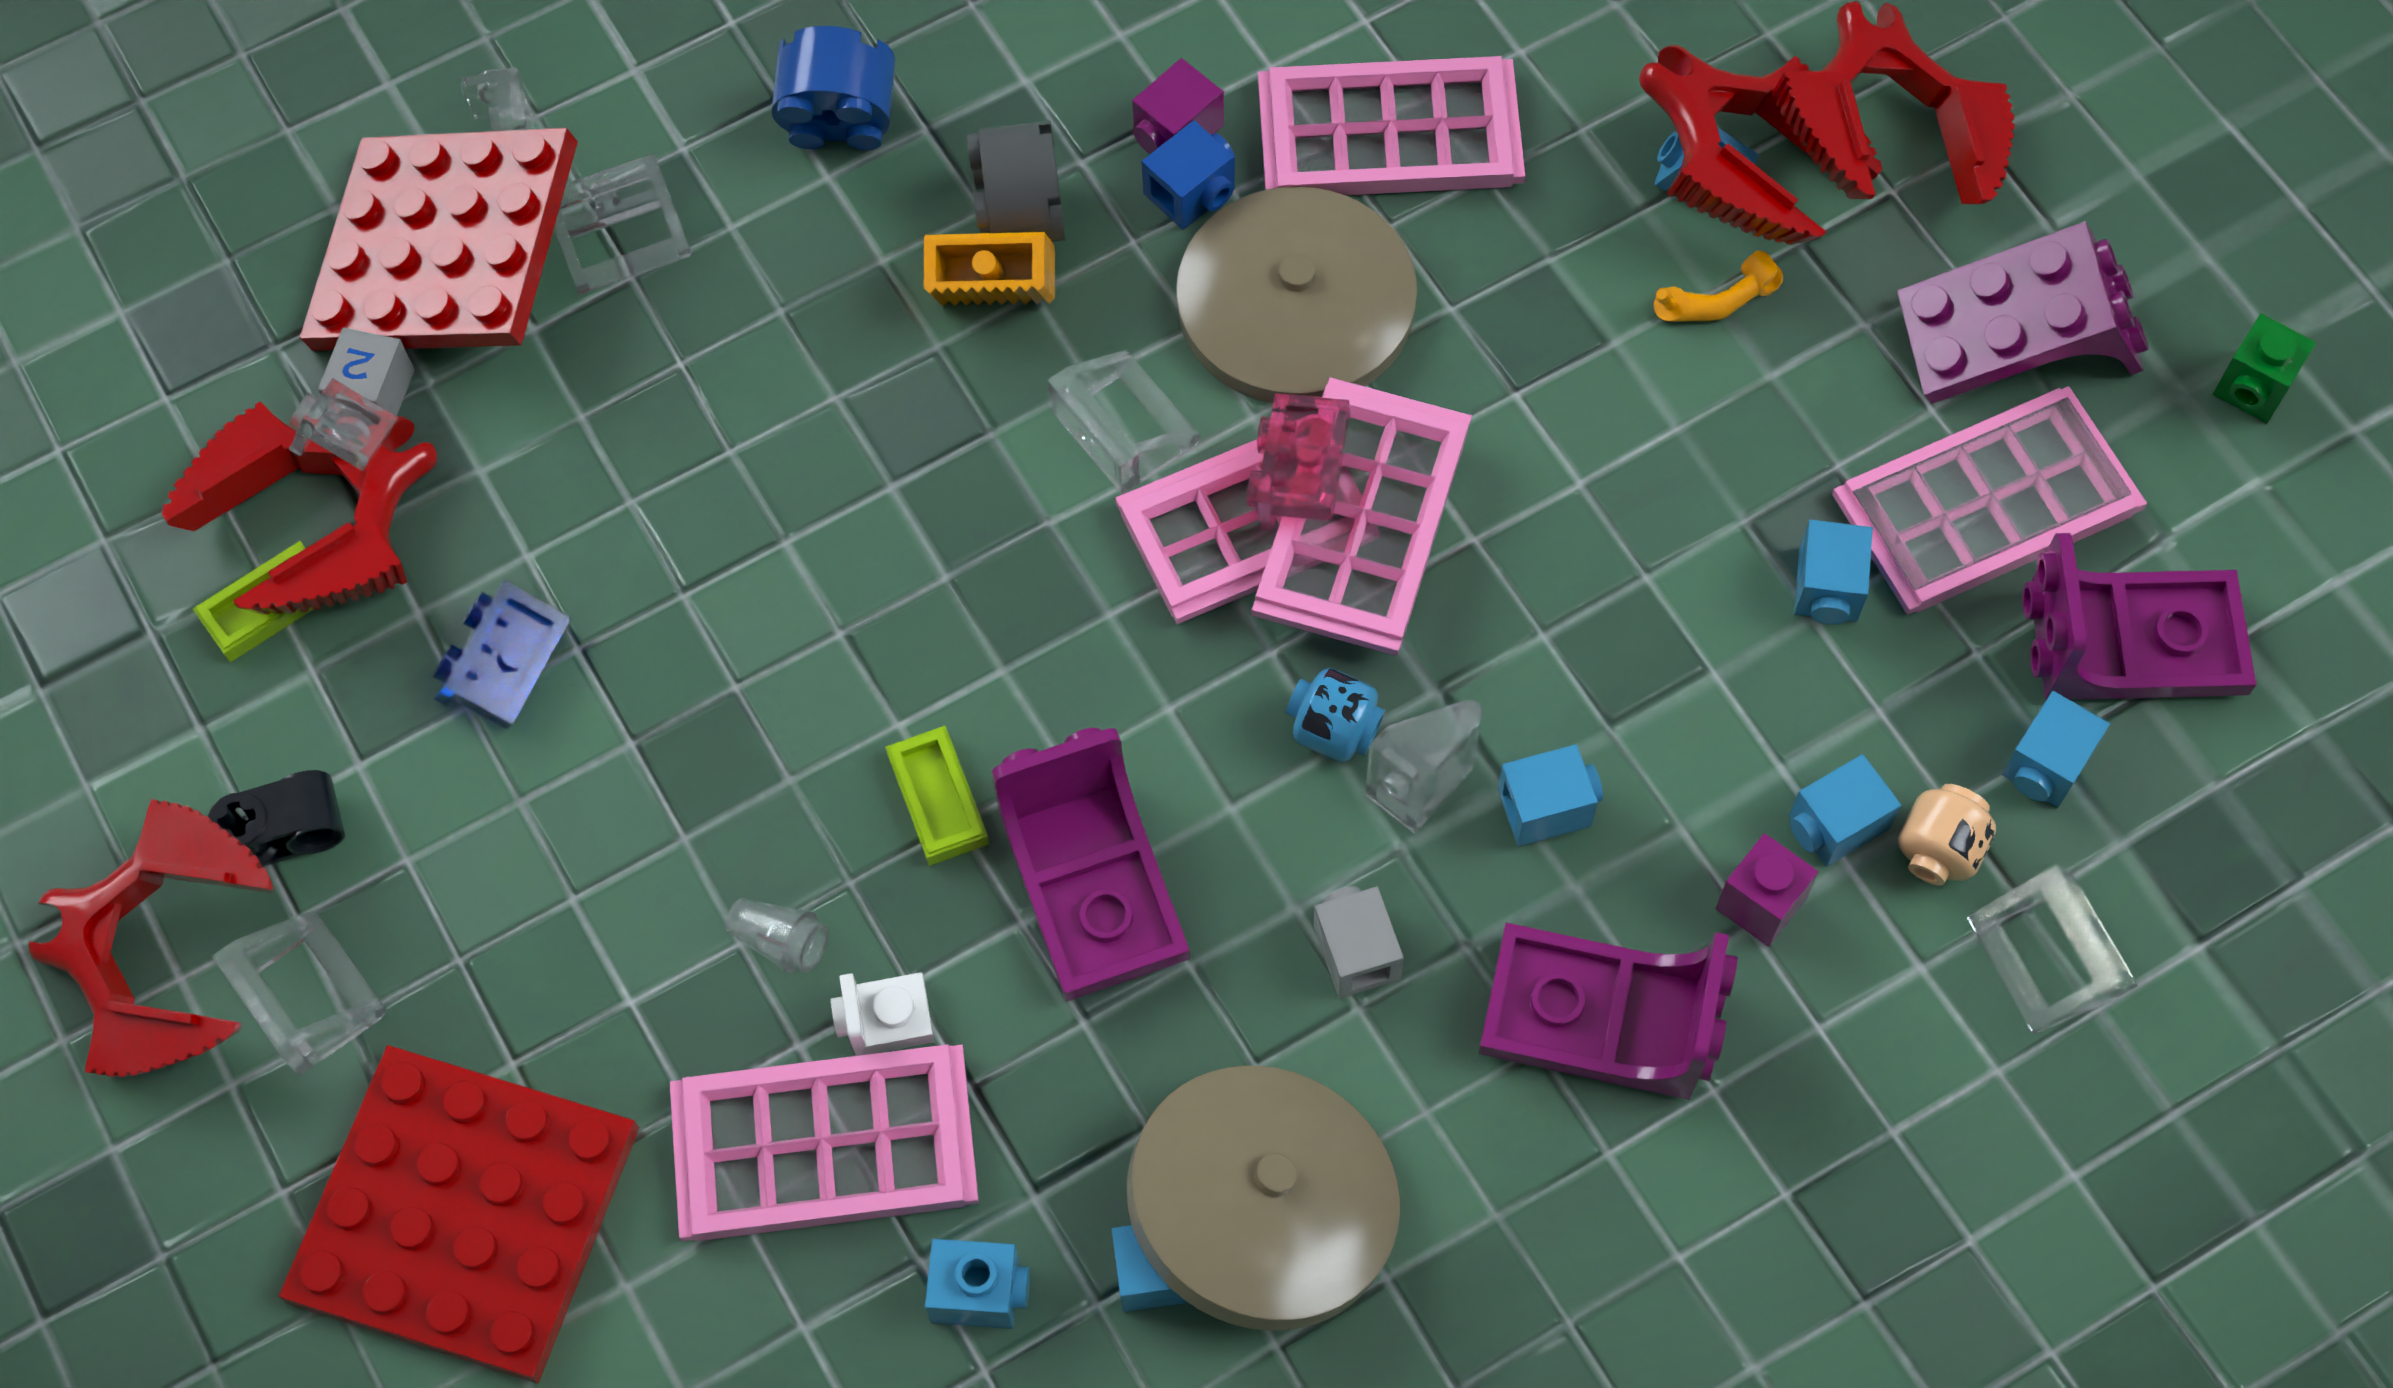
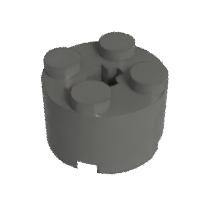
(1018, 179)

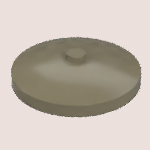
(1295, 293)
(1263, 1198)

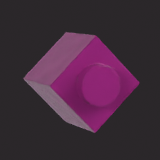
(1173, 103)
(1766, 889)

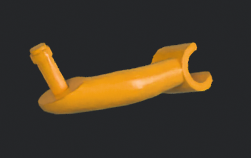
(1760, 278)

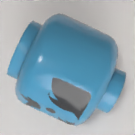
(1335, 715)

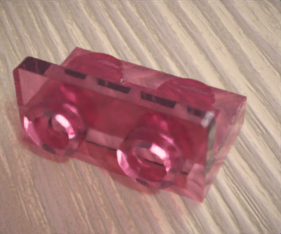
(1301, 459)

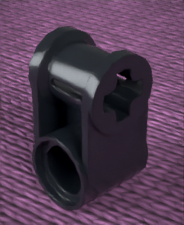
(284, 817)

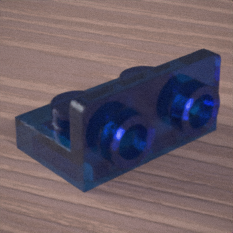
(502, 655)

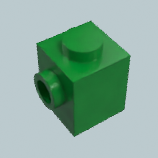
(2264, 368)

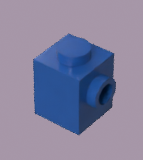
(1189, 174)

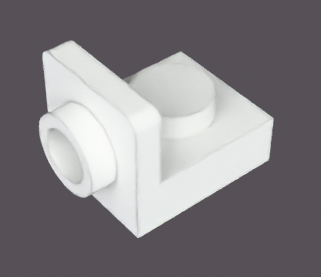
(883, 1013)

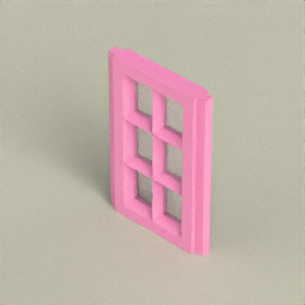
(1201, 533)

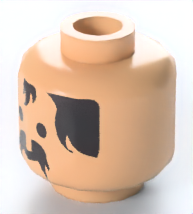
(1947, 834)

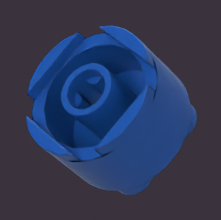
(833, 88)

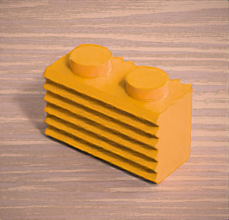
(989, 267)

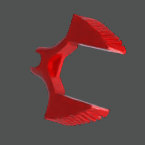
(1825, 114)
(1719, 177)
(339, 566)
(171, 846)

